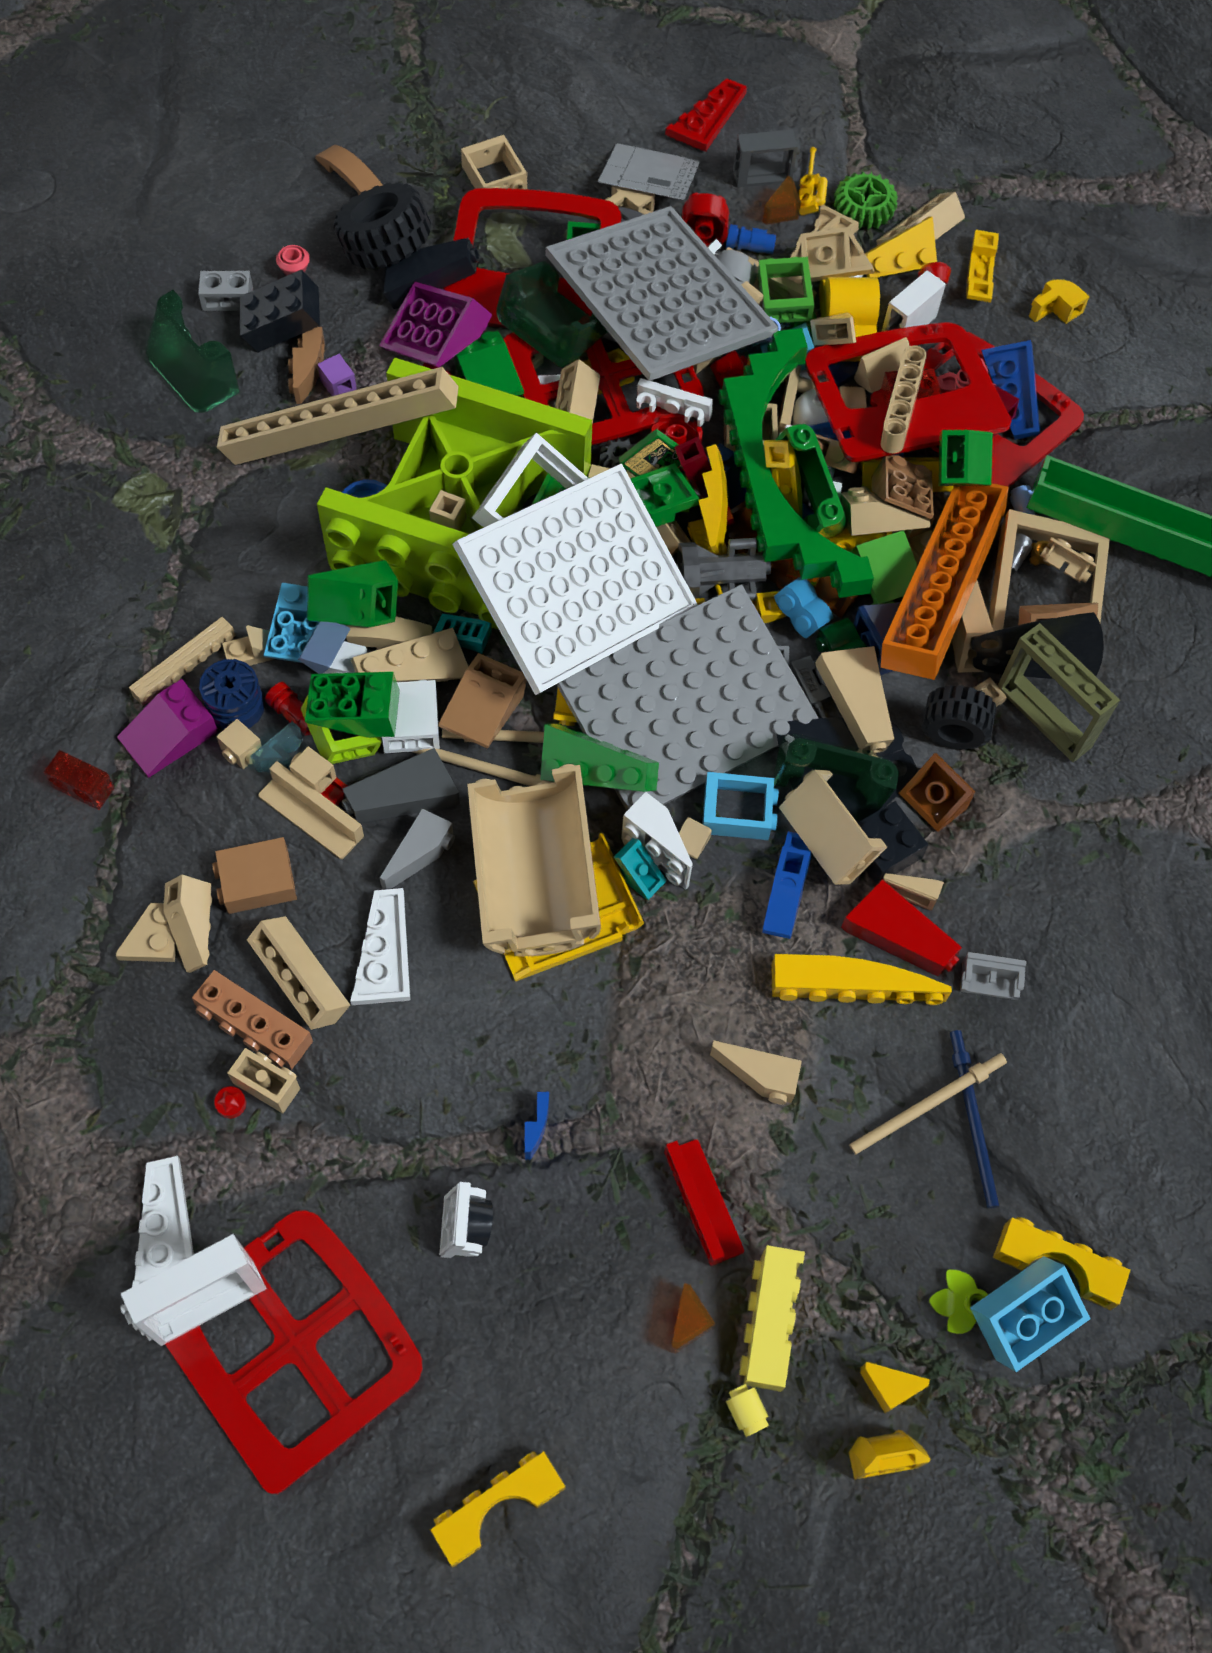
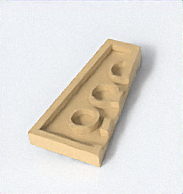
(423, 658)

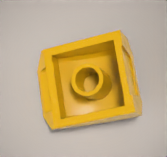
(886, 1455)

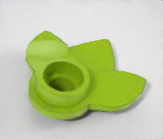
(956, 1301)

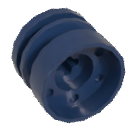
(232, 693)

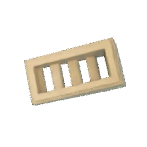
(916, 890)

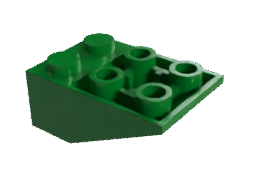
(353, 595)
(354, 703)

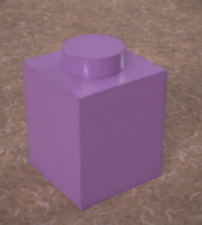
(336, 375)

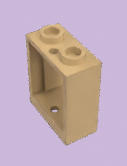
(497, 150)

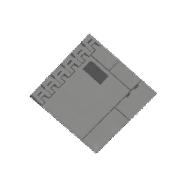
(649, 171)

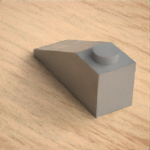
(419, 848)

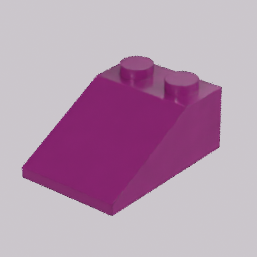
(167, 728)

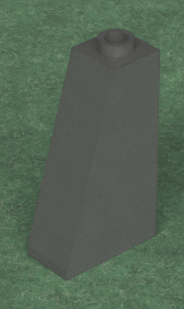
(402, 790)

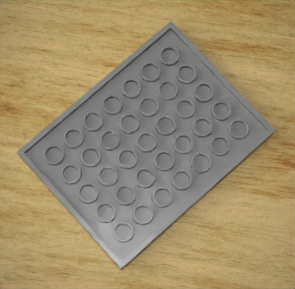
(660, 292)
(692, 695)

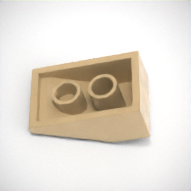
(871, 514)

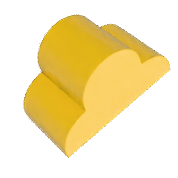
(853, 295)

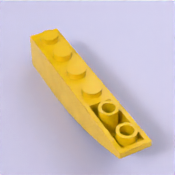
(851, 979)

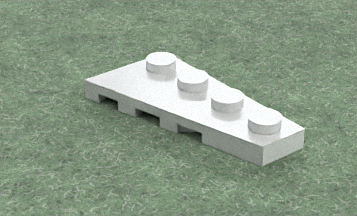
(384, 957)
(164, 1222)

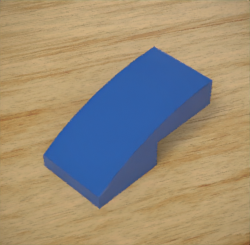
(535, 1130)

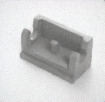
(992, 976)

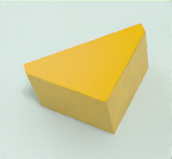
(890, 1385)

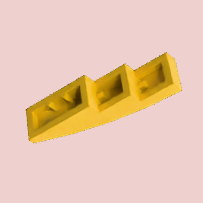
(715, 506)

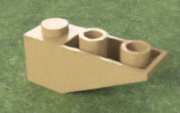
(188, 915)

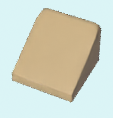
(694, 837)

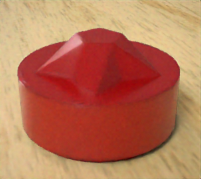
(230, 1102)

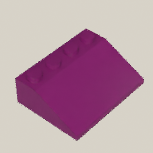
(435, 325)

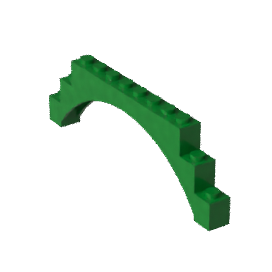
(778, 526)

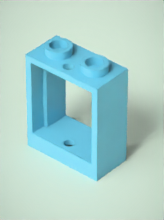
(739, 827)

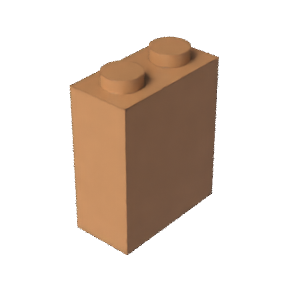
(254, 875)

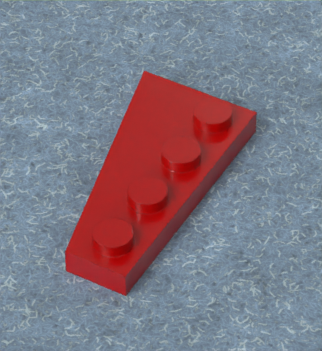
(708, 116)

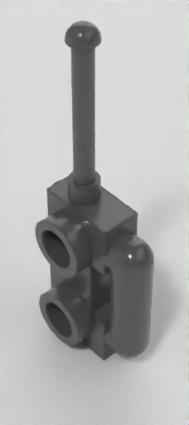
(804, 673)

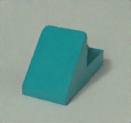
(639, 869)

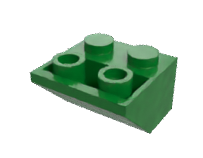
(965, 458)

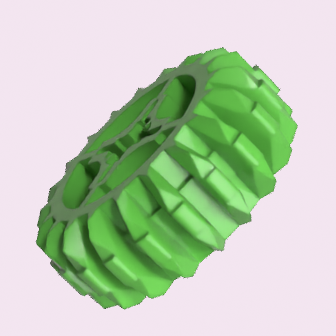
(879, 195)

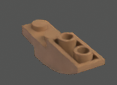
(304, 363)

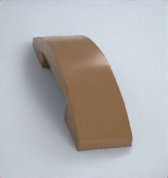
(348, 167)

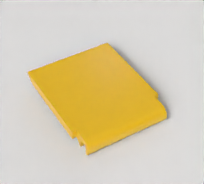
(616, 912)

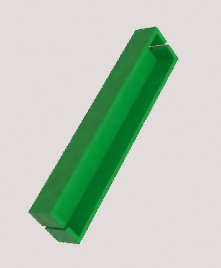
(1123, 514)

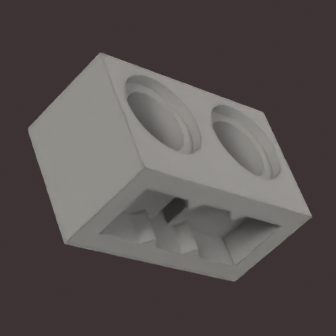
(223, 289)

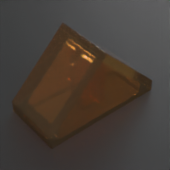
(783, 204)
(691, 1320)

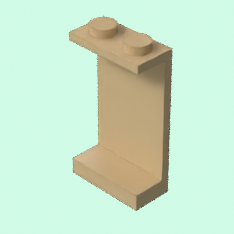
(829, 829)

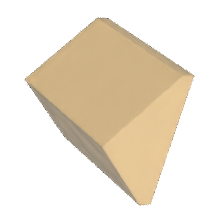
(875, 364)

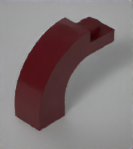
(695, 463)

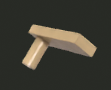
(792, 385)

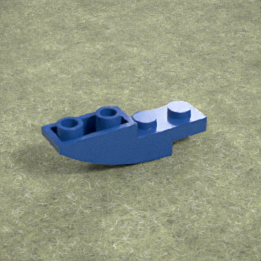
(787, 887)

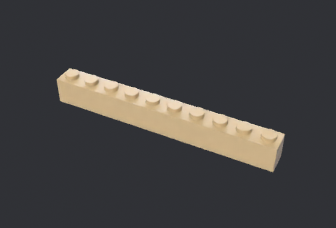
(339, 416)

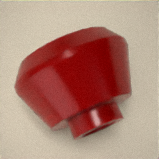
(938, 269)

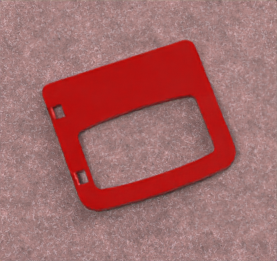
(486, 284)
(966, 408)
(1008, 459)

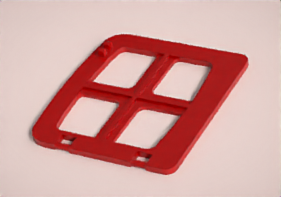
(611, 374)
(296, 1344)

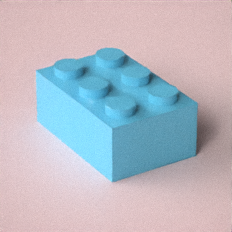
(1030, 1313)

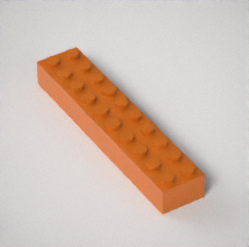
(944, 580)

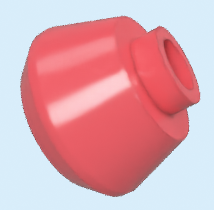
(292, 259)

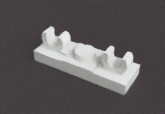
(674, 401)

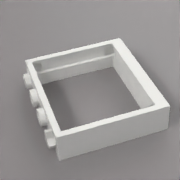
(546, 457)
(192, 1291)

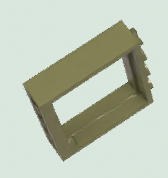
(1069, 674)

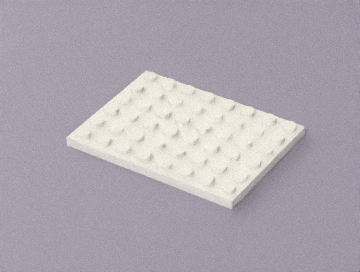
(575, 577)

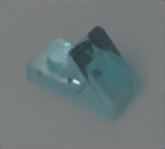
(277, 749)

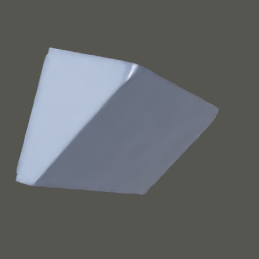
(324, 646)

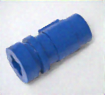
(752, 240)

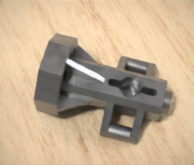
(704, 569)

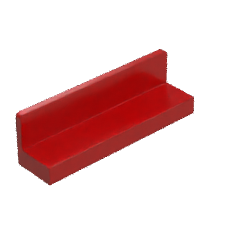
(703, 1201)

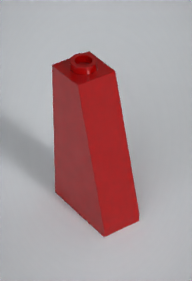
(902, 930)

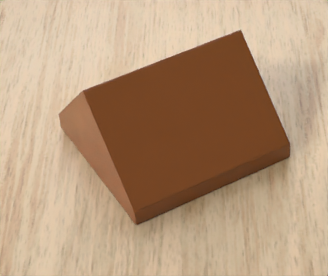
(938, 793)

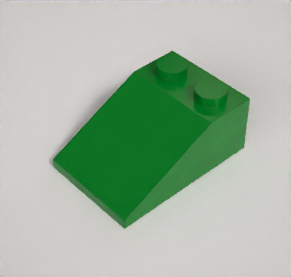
(489, 364)

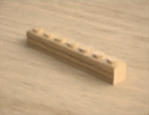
(182, 661)

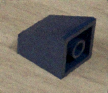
(873, 624)

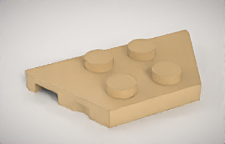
(832, 255)

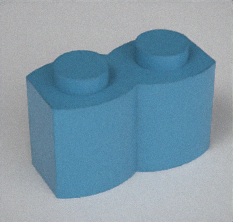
(803, 607)

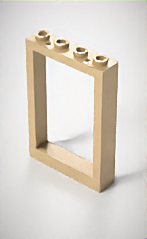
(1042, 529)

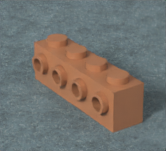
(252, 1020)

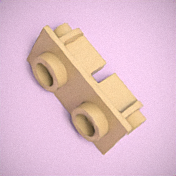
(1062, 552)

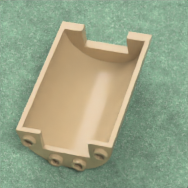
(534, 865)

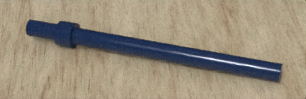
(961, 1062)

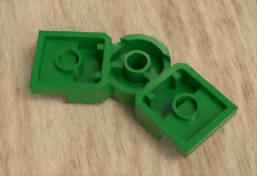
(661, 491)

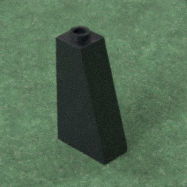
(432, 266)

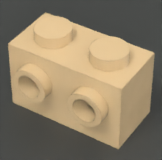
(264, 1080)

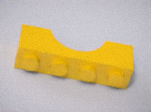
(1099, 1278)
(460, 1531)

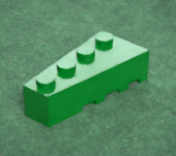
(599, 761)

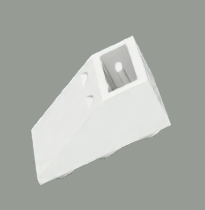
(656, 830)

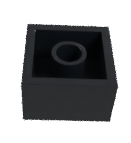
(901, 837)

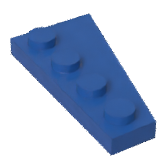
(1014, 372)

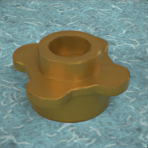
(1038, 548)

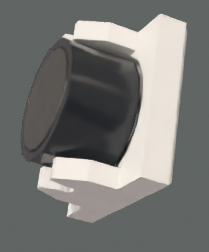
(465, 1221)

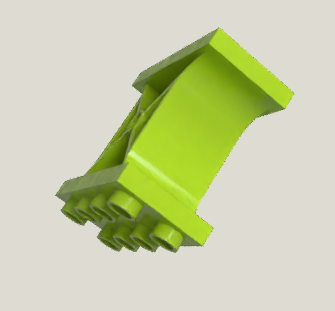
(454, 453)

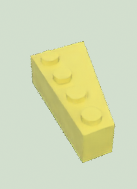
(772, 1318)

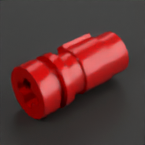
(286, 703)

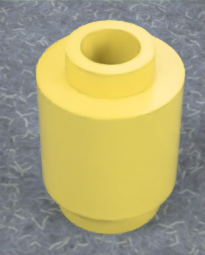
(747, 1410)

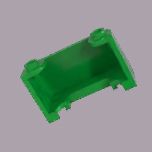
(828, 511)

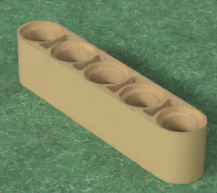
(903, 399)

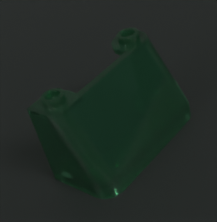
(544, 317)
(198, 374)
(874, 773)

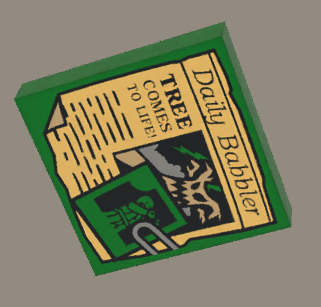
(651, 454)

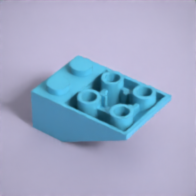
(290, 625)

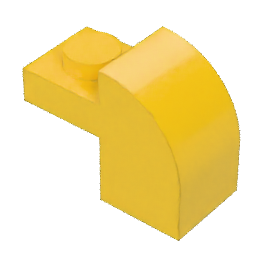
(1061, 298)

